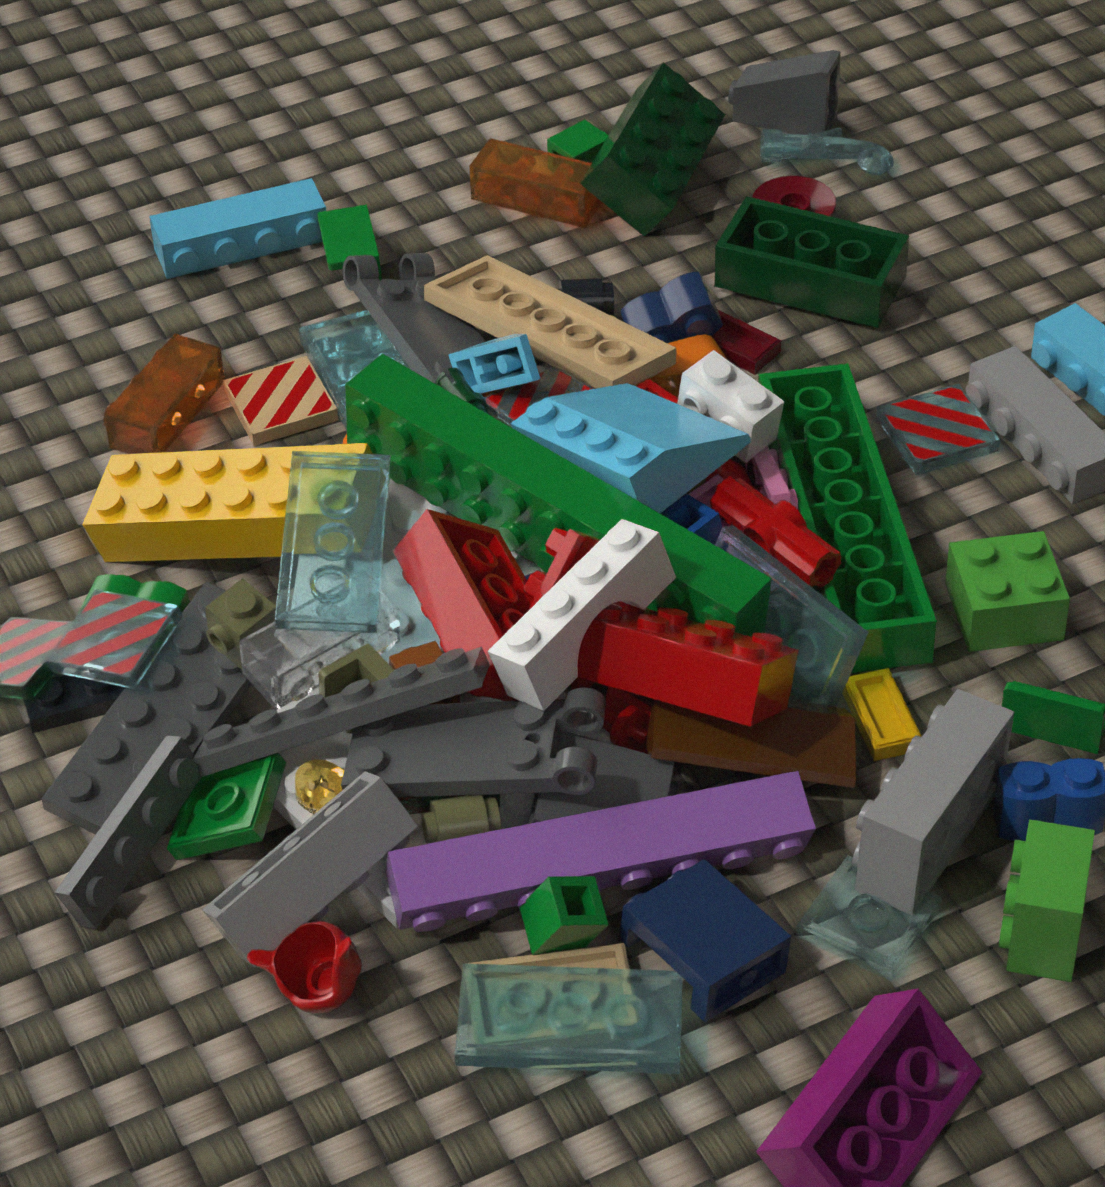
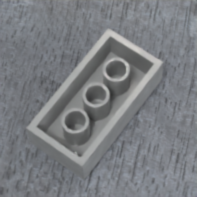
(931, 800)

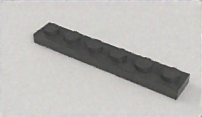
(353, 707)

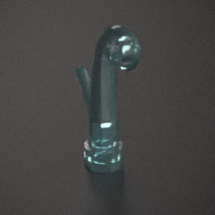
(824, 145)

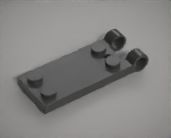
(414, 326)
(480, 748)

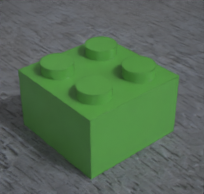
(1006, 591)
(1046, 900)

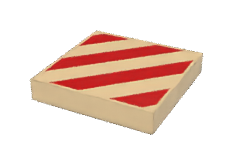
(280, 400)

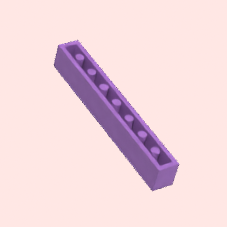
(614, 844)

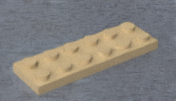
(557, 325)

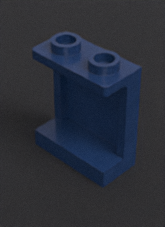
(708, 936)

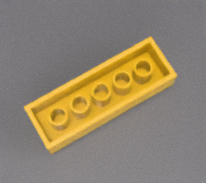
(195, 503)

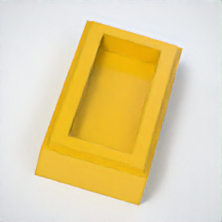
(880, 713)

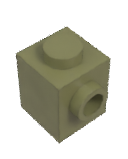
(235, 616)

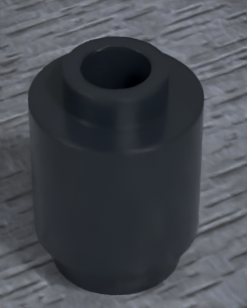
(591, 291)

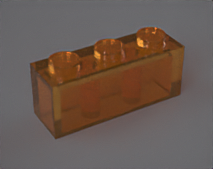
(532, 183)
(164, 396)

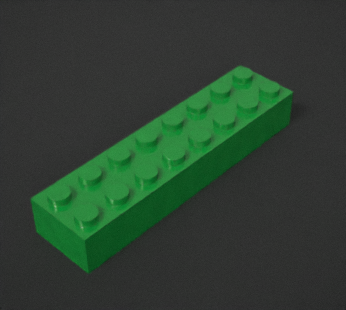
(851, 506)

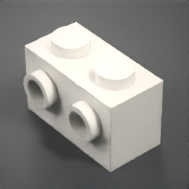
(733, 398)

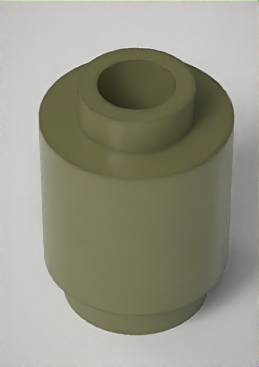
(460, 817)

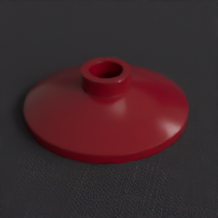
(798, 193)

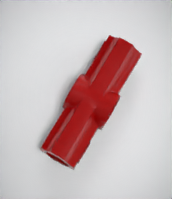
(776, 529)

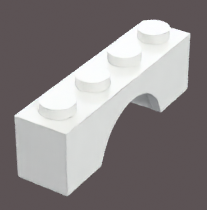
(542, 649)

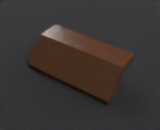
(802, 738)

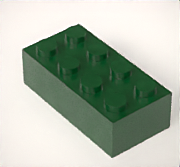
(653, 149)
(811, 261)

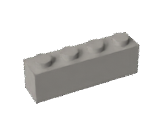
(1040, 422)
(312, 866)

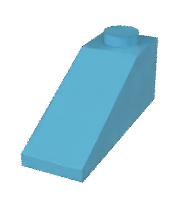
(497, 363)

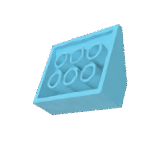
(633, 440)

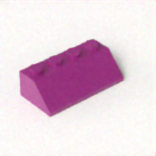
(874, 1100)

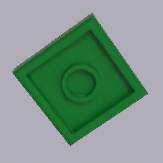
(228, 808)

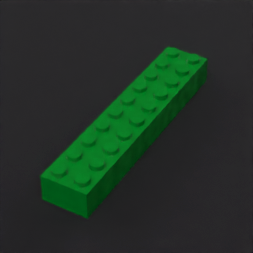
(525, 491)

